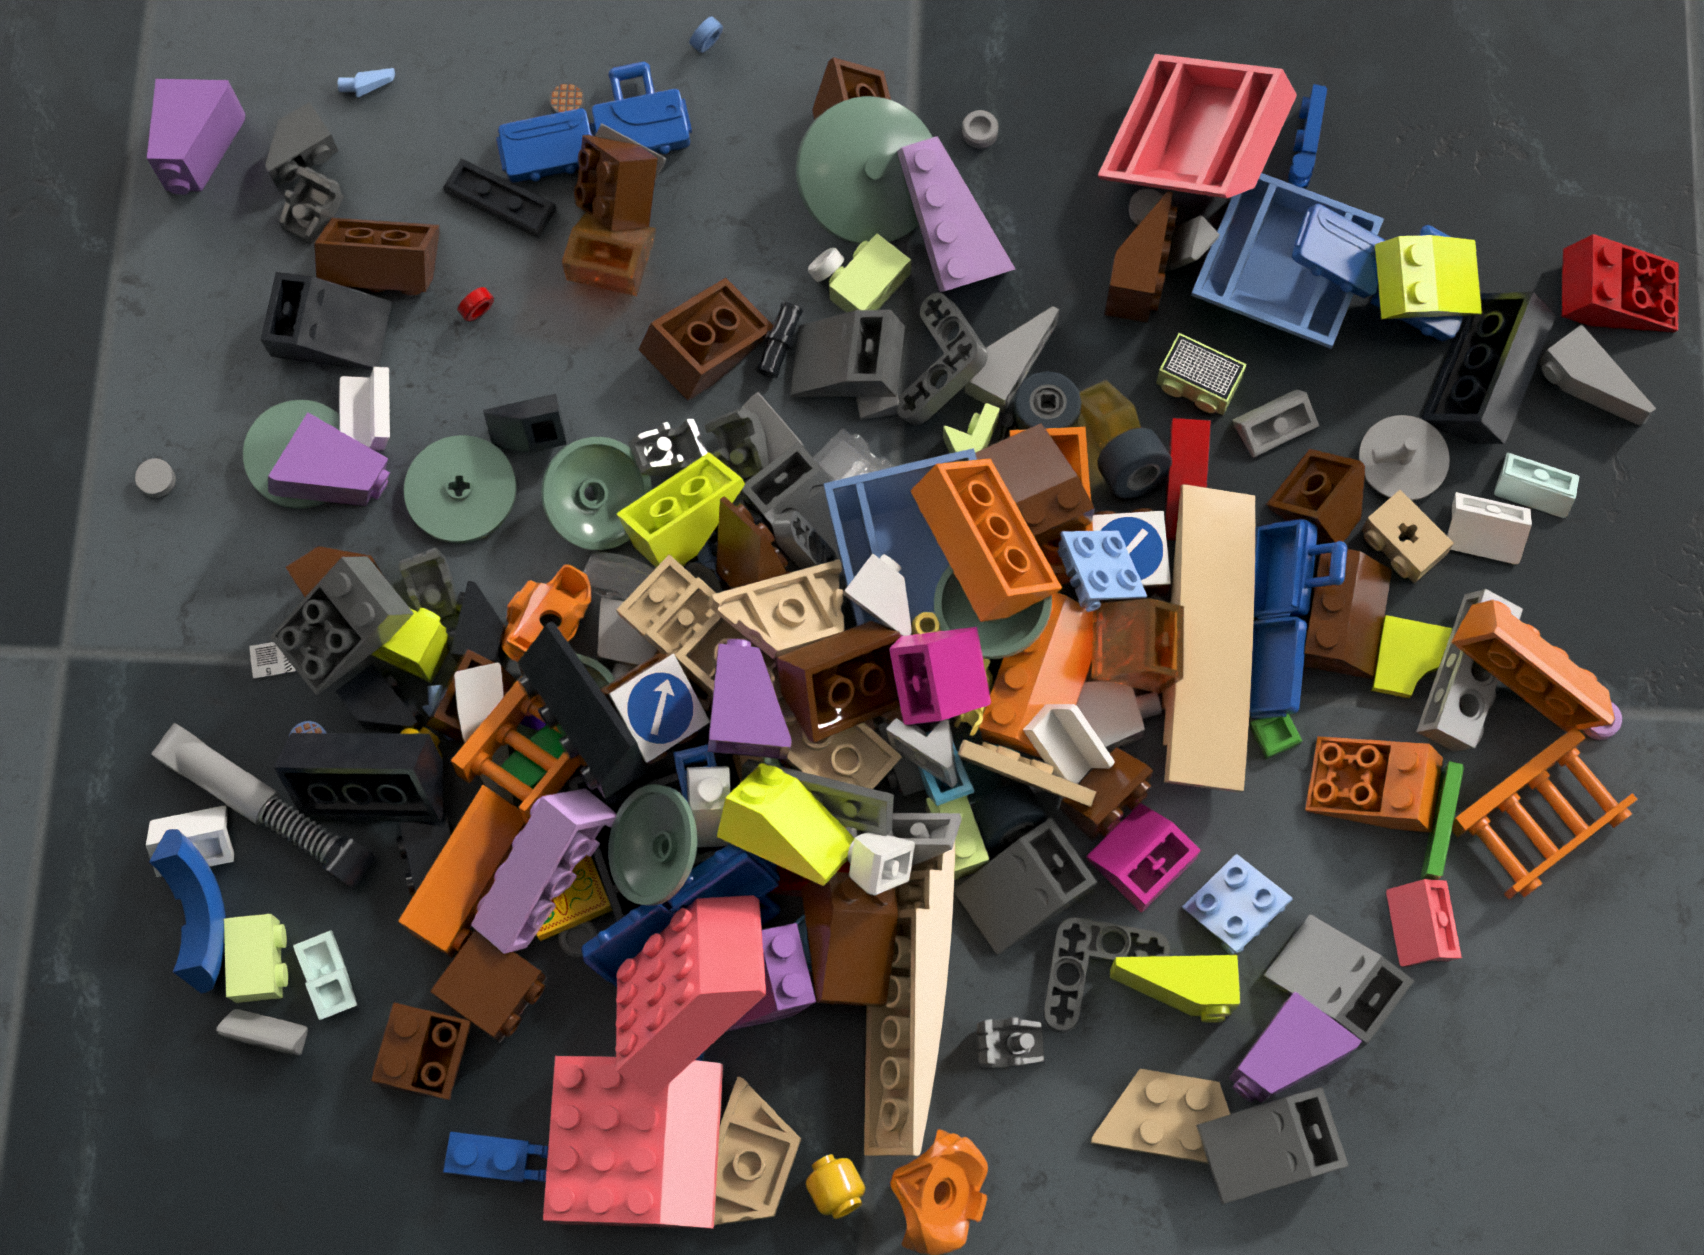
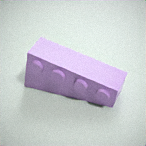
(951, 223)
(540, 867)

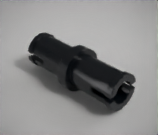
(779, 340)

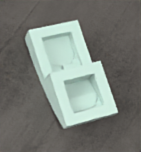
(325, 975)

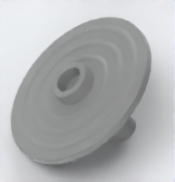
(1404, 456)

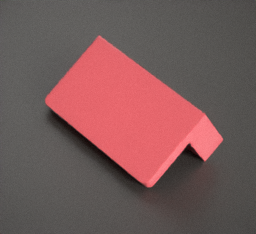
(1423, 922)

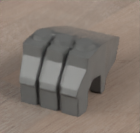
(310, 205)
(740, 442)
(667, 450)
(430, 583)
(1009, 1043)

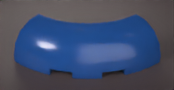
(203, 908)

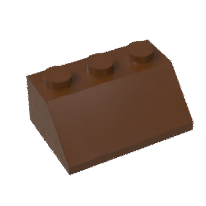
(377, 255)
(1347, 618)
(840, 680)

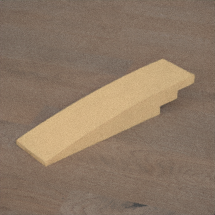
(1216, 586)
(676, 620)
(907, 1030)

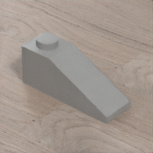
(1011, 360)
(1591, 375)
(930, 831)

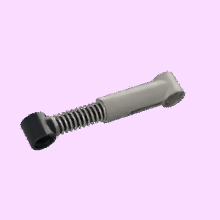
(260, 804)

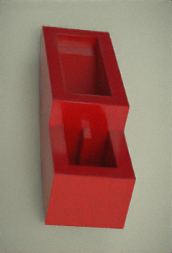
(1190, 456)

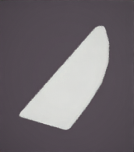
(477, 695)

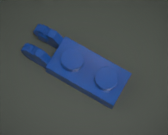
(1307, 139)
(493, 1158)

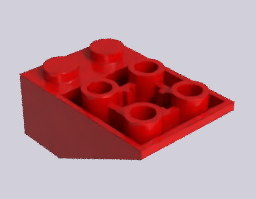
(1619, 286)

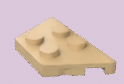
(786, 609)
(1026, 771)
(1161, 1115)
(752, 1158)

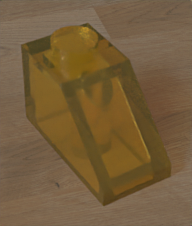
(1107, 412)

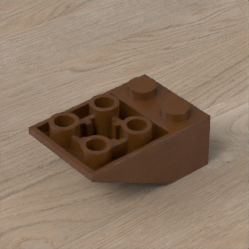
(1141, 265)
(745, 548)

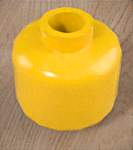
(835, 1186)

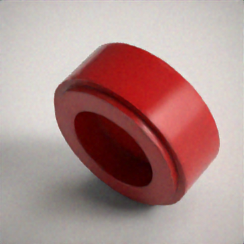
(475, 304)

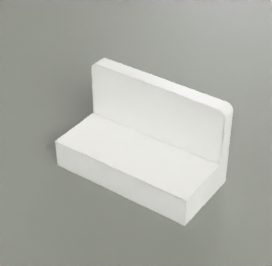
(366, 408)
(1489, 528)
(1067, 741)
(203, 828)

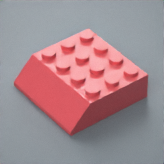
(1200, 126)
(688, 988)
(631, 1154)

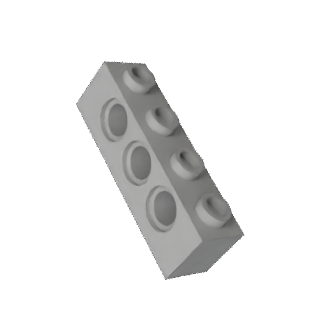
(1454, 682)

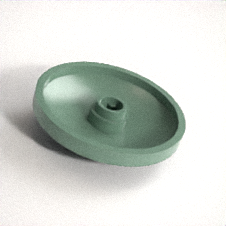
(853, 171)

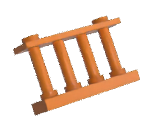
(501, 729)
(1536, 776)

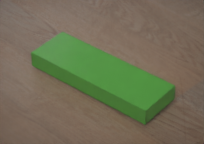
(1443, 821)

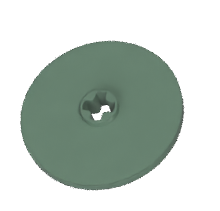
(269, 438)
(479, 508)

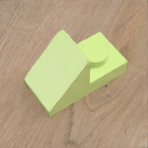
(980, 431)

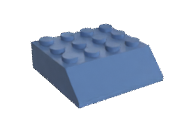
(1254, 268)
(881, 517)

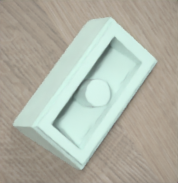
(1537, 485)

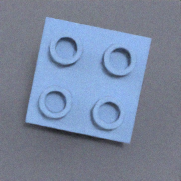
(1099, 567)
(1237, 904)

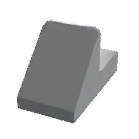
(929, 752)

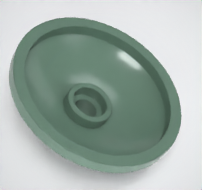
(616, 483)
(997, 637)
(652, 845)

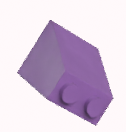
(191, 130)
(328, 467)
(745, 706)
(786, 979)
(1290, 1049)

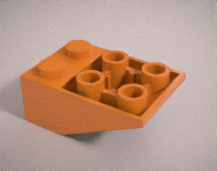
(1375, 782)

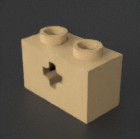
(1403, 518)

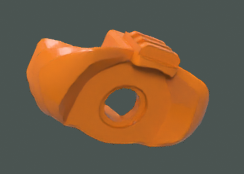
(563, 596)
(941, 1194)

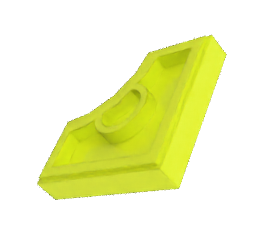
(1407, 654)

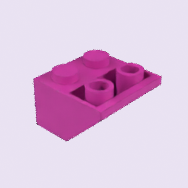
(939, 675)
(1143, 856)

